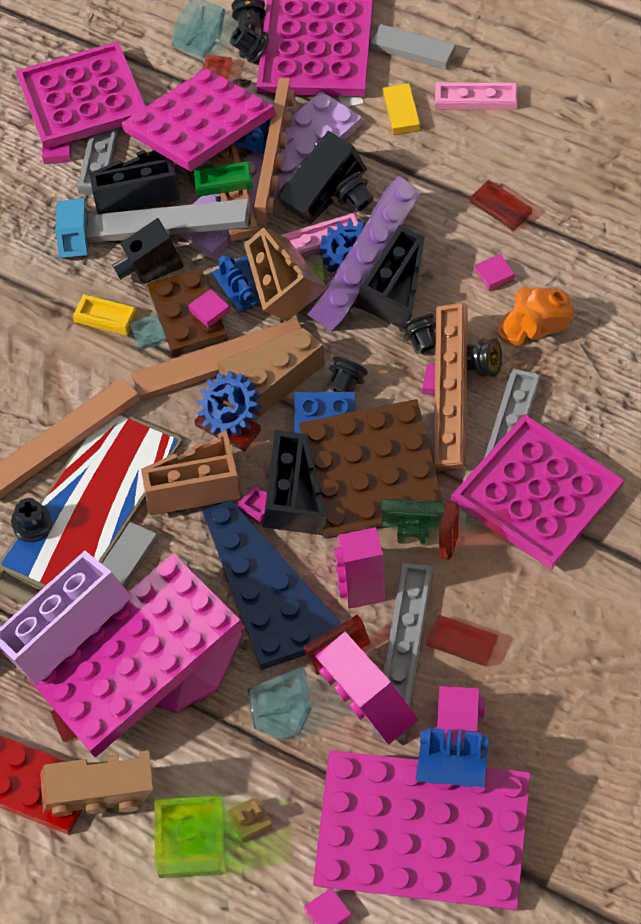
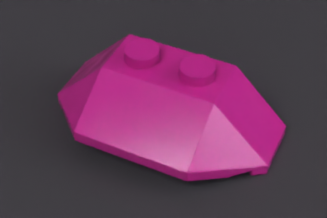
(203, 680)

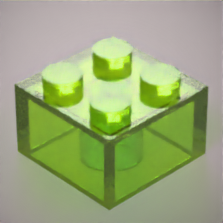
(190, 837)

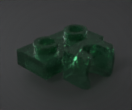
(412, 518)

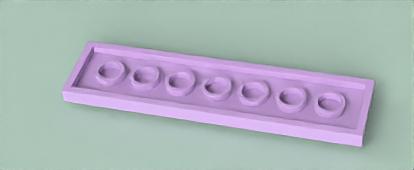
(306, 127)

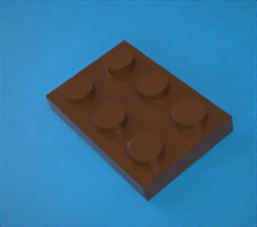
(180, 326)

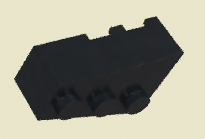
(318, 176)

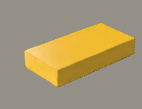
(401, 109)
(105, 314)

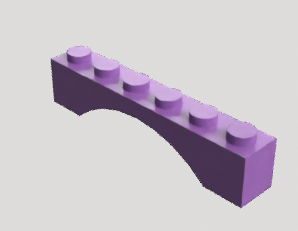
(345, 283)

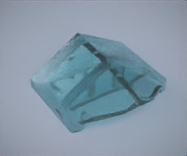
(198, 27)
(281, 704)

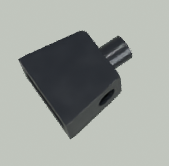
(148, 254)

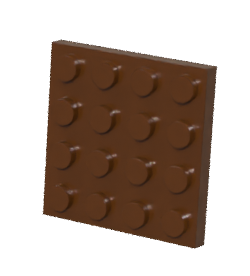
(370, 459)

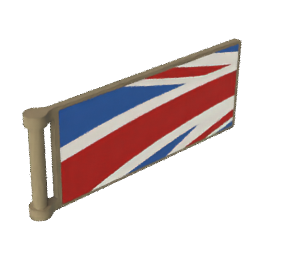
(89, 501)

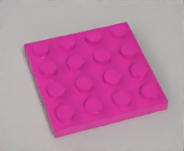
(80, 94)
(198, 119)
(537, 491)

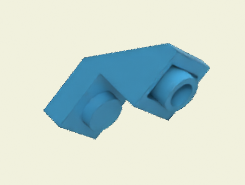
(70, 228)

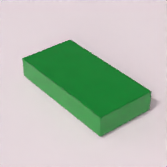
(223, 179)

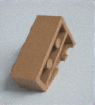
(96, 785)

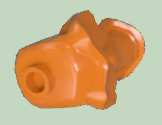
(536, 314)

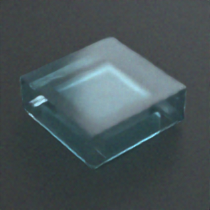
(148, 332)

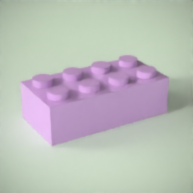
(62, 617)

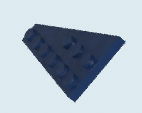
(270, 596)

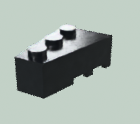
(135, 184)
(393, 278)
(292, 489)

